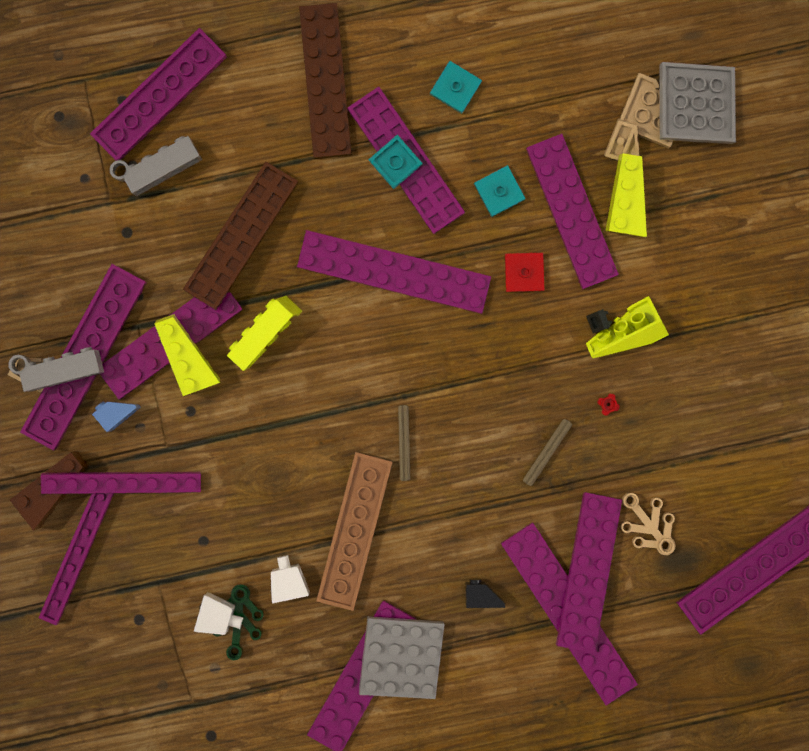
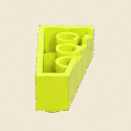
(628, 199)
(263, 332)
(186, 360)

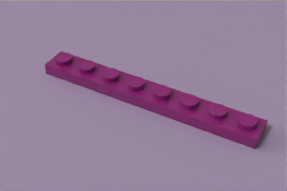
(120, 482)
(75, 557)

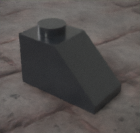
(480, 595)

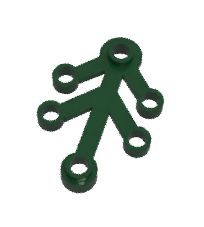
(240, 601)

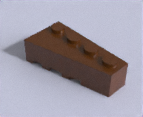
(38, 507)

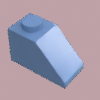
(112, 414)

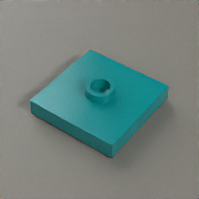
(455, 87)
(395, 162)
(499, 191)

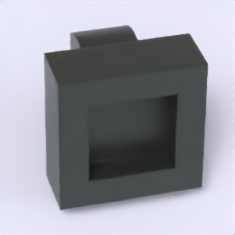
(598, 321)

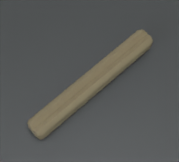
(404, 446)
(547, 452)

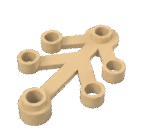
(650, 526)

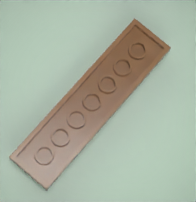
(354, 531)

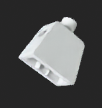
(287, 581)
(216, 616)

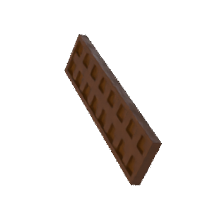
(325, 80)
(240, 236)

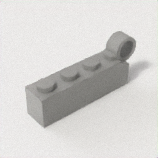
(158, 167)
(57, 371)

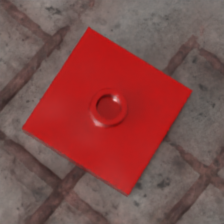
(524, 272)

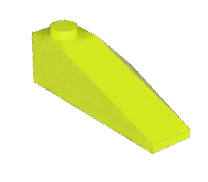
(634, 329)

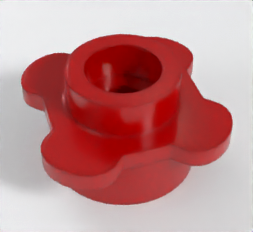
(613, 404)

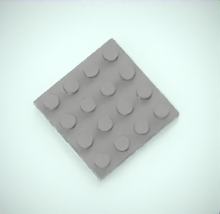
(697, 103)
(401, 657)

